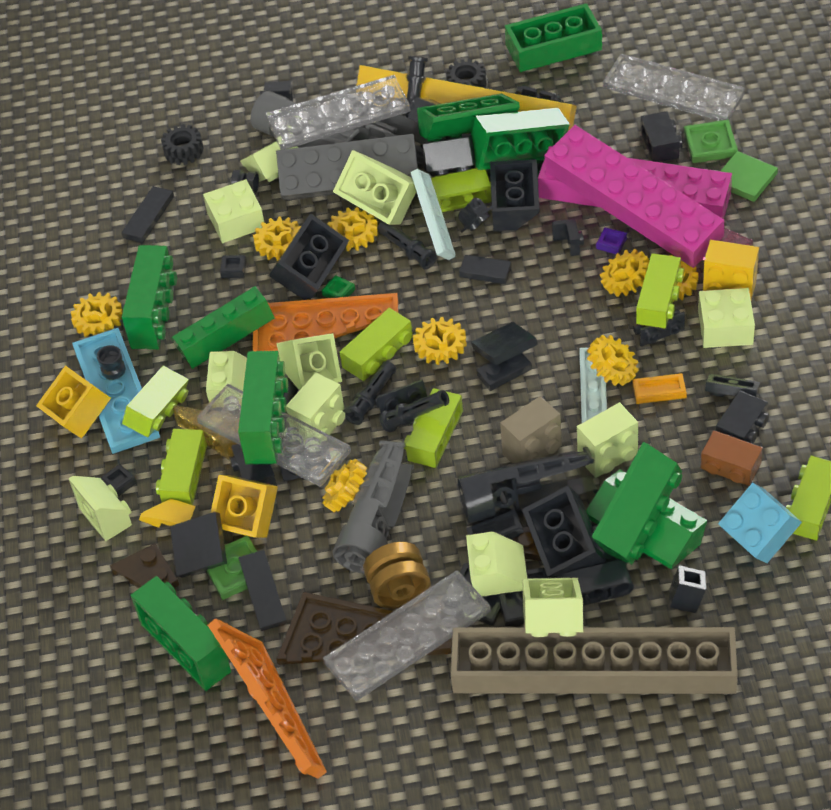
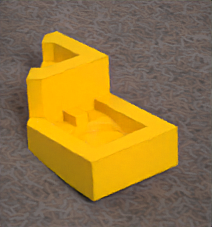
(168, 513)

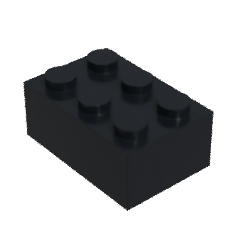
(309, 258)

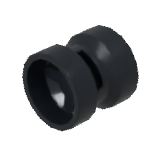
(252, 178)
(111, 362)

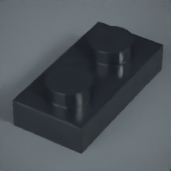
(498, 375)
(725, 385)

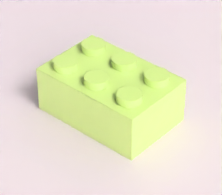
(552, 606)

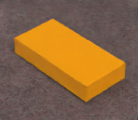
(659, 388)

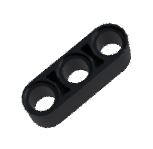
(602, 581)

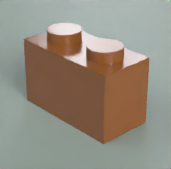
(731, 458)

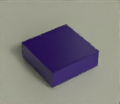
(611, 240)

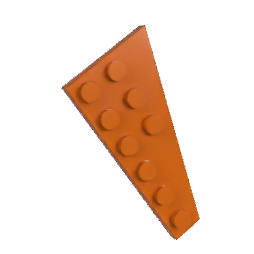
(321, 317)
(267, 688)

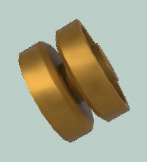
(396, 574)

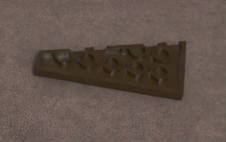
(328, 623)

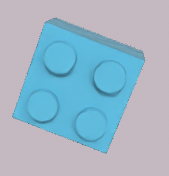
(759, 523)

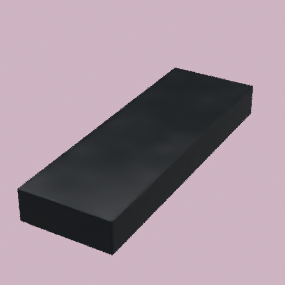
(147, 214)
(262, 590)

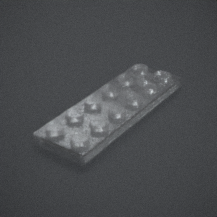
(674, 88)
(337, 112)
(304, 448)
(406, 635)

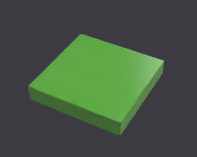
(710, 141)
(749, 175)
(229, 577)

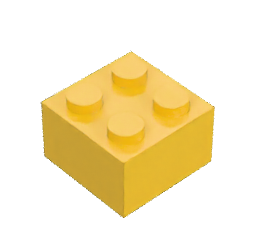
(730, 266)
(73, 402)
(244, 505)

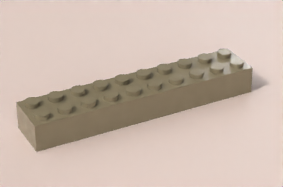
(596, 661)

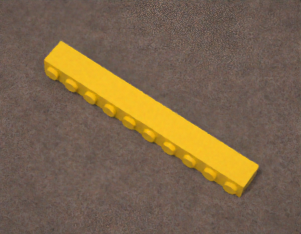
(447, 92)

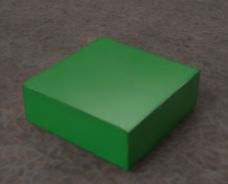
(338, 287)

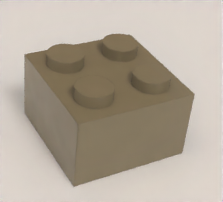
(531, 432)

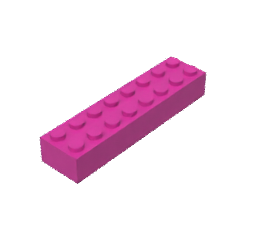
(704, 186)
(634, 195)

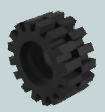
(467, 70)
(180, 136)

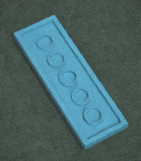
(120, 390)

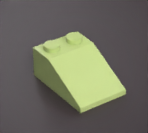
(376, 188)

